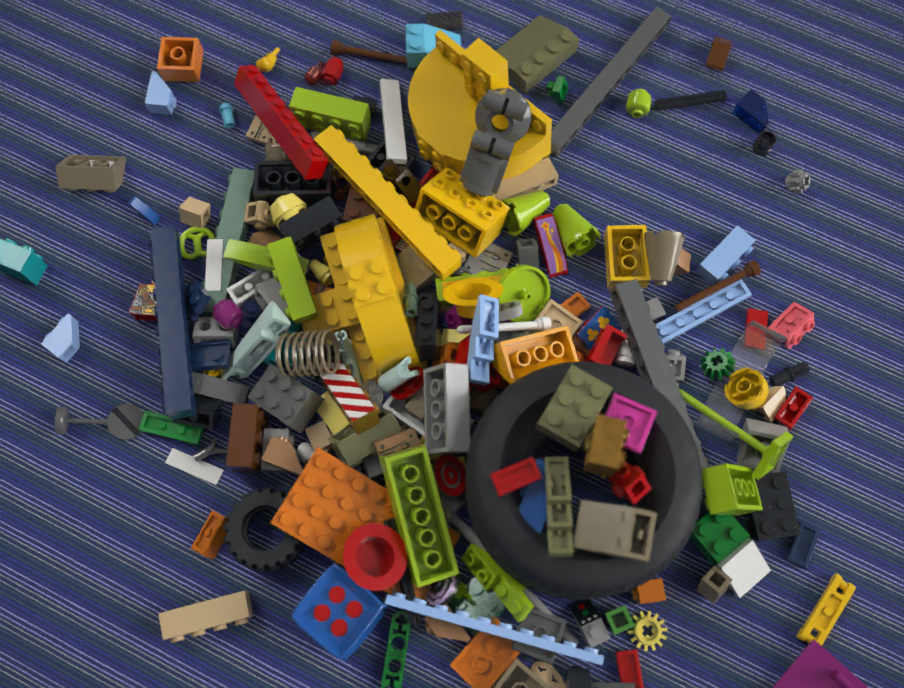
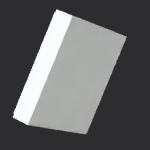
(745, 567)

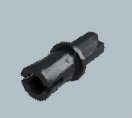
(789, 374)

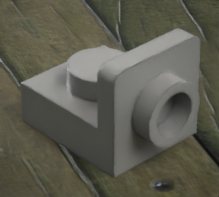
(678, 363)

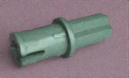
(410, 300)

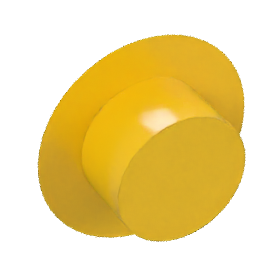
(465, 293)

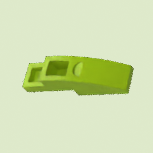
(495, 578)

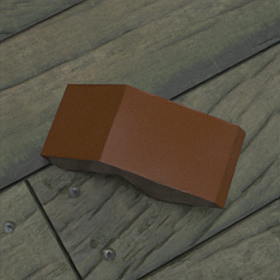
(718, 53)

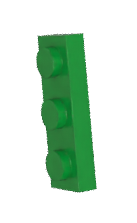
(163, 426)

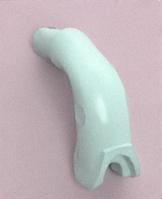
(348, 354)
(396, 376)

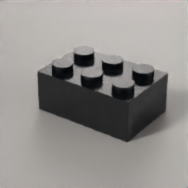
(311, 223)
(778, 514)

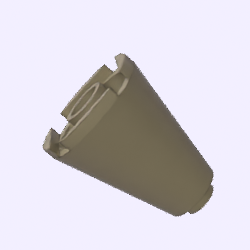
(663, 254)

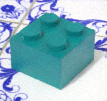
(21, 262)

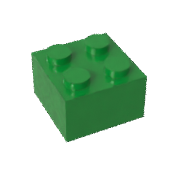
(717, 536)

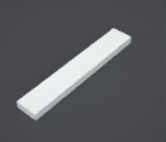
(393, 121)

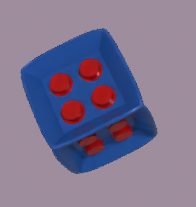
(338, 612)

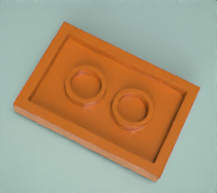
(484, 659)

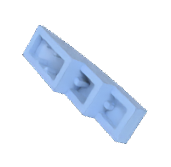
(483, 333)

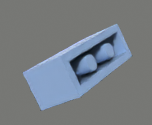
(726, 256)

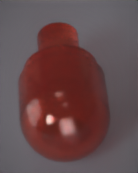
(314, 73)

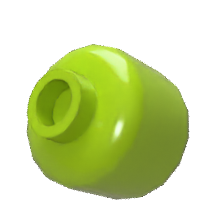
(638, 103)

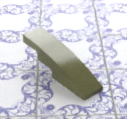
(558, 507)

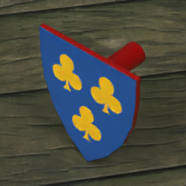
(592, 327)

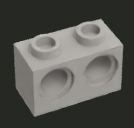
(209, 330)

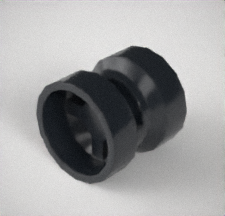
(764, 143)

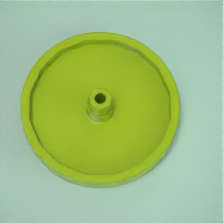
(529, 287)

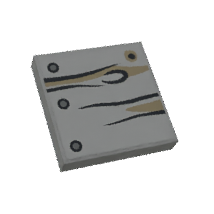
(489, 260)

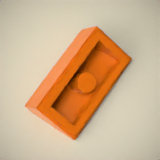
(211, 535)

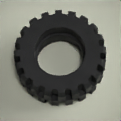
(238, 533)

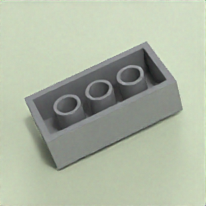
(446, 409)

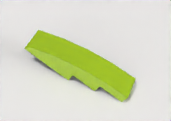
(252, 255)

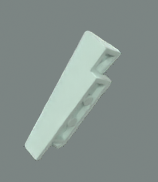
(257, 342)

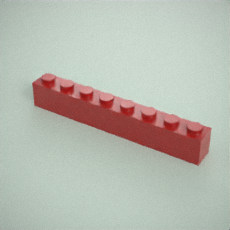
(281, 122)

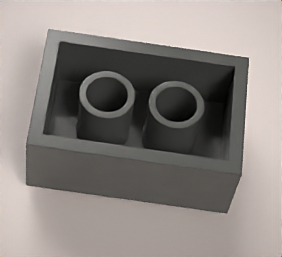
(286, 398)

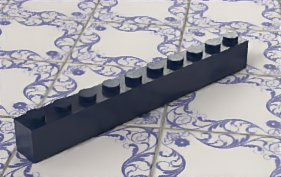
(172, 323)

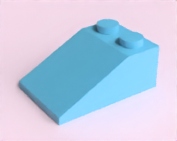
(421, 41)

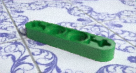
(392, 653)

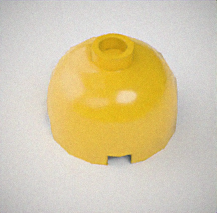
(746, 389)

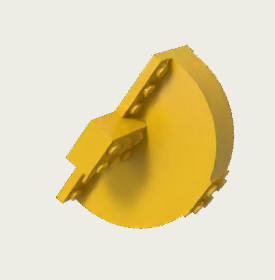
(445, 102)
(366, 297)

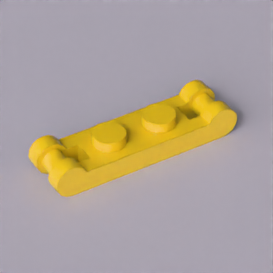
(827, 610)

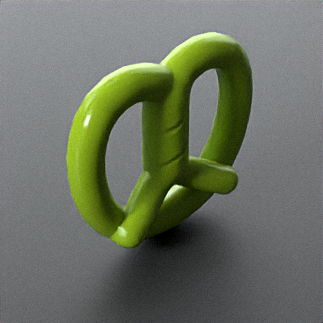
(196, 241)

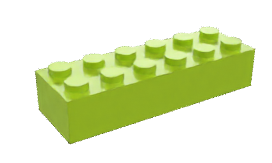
(419, 515)

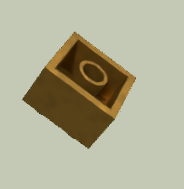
(605, 445)

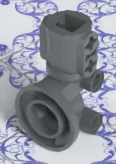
(493, 146)

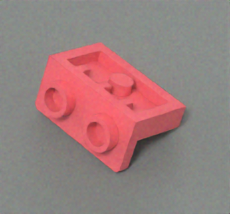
(793, 324)

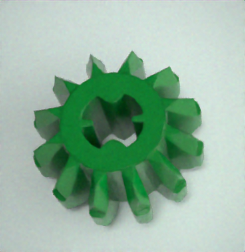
(716, 358)

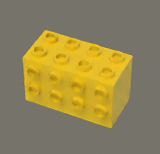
(459, 214)

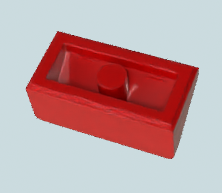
(793, 408)

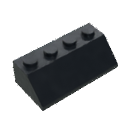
(283, 178)

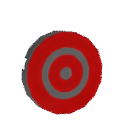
(449, 475)

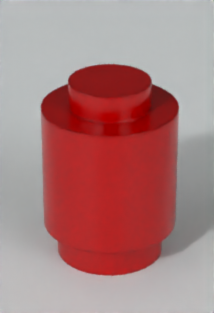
(332, 71)

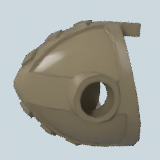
(274, 152)

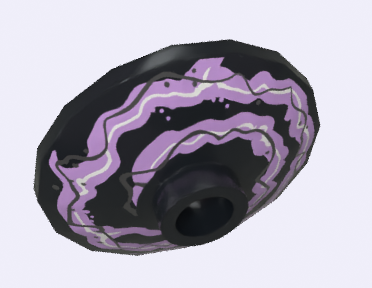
(442, 591)

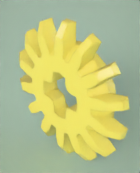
(656, 631)

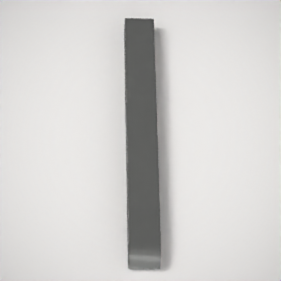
(608, 80)

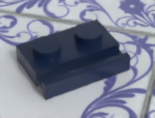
(196, 299)
(210, 355)

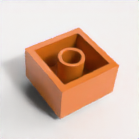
(180, 59)

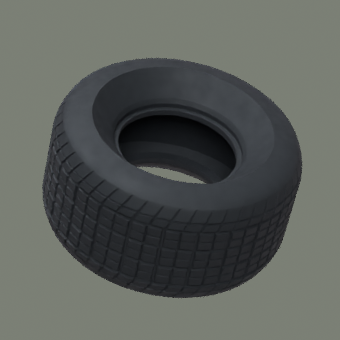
(509, 436)

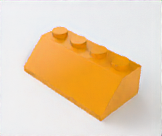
(532, 352)

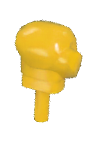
(266, 63)

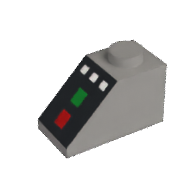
(589, 623)

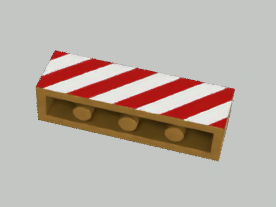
(350, 398)

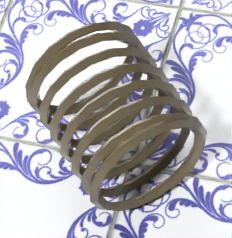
(310, 344)

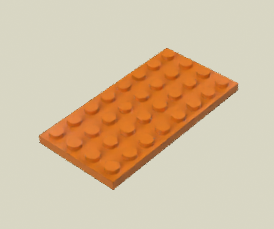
(331, 503)

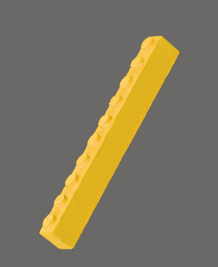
(388, 203)

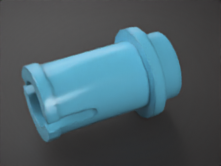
(227, 115)

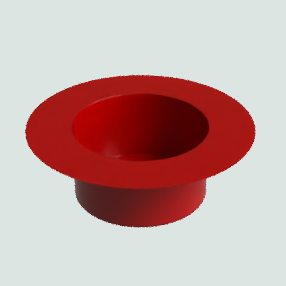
(375, 556)

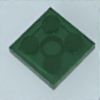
(482, 604)

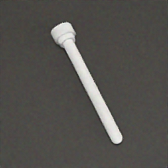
(540, 324)

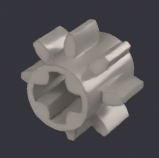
(797, 181)

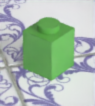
(619, 620)

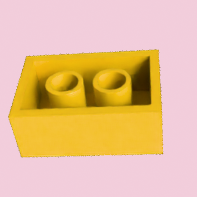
(626, 255)

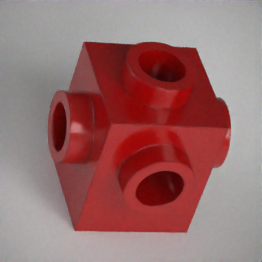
(629, 483)

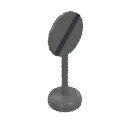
(122, 421)

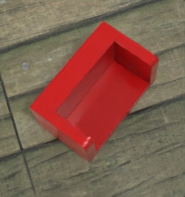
(606, 345)

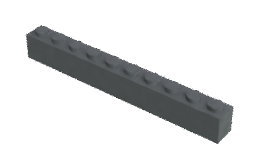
(649, 349)

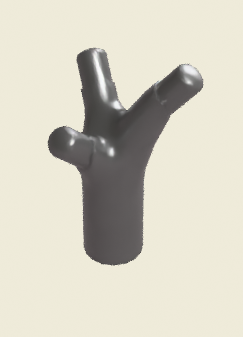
(209, 450)

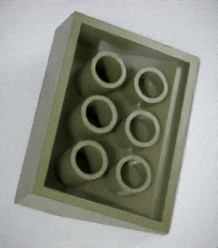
(537, 51)

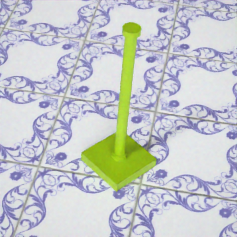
(770, 453)

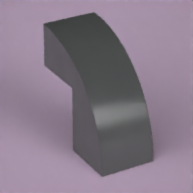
(527, 252)

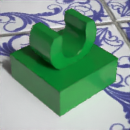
(558, 89)

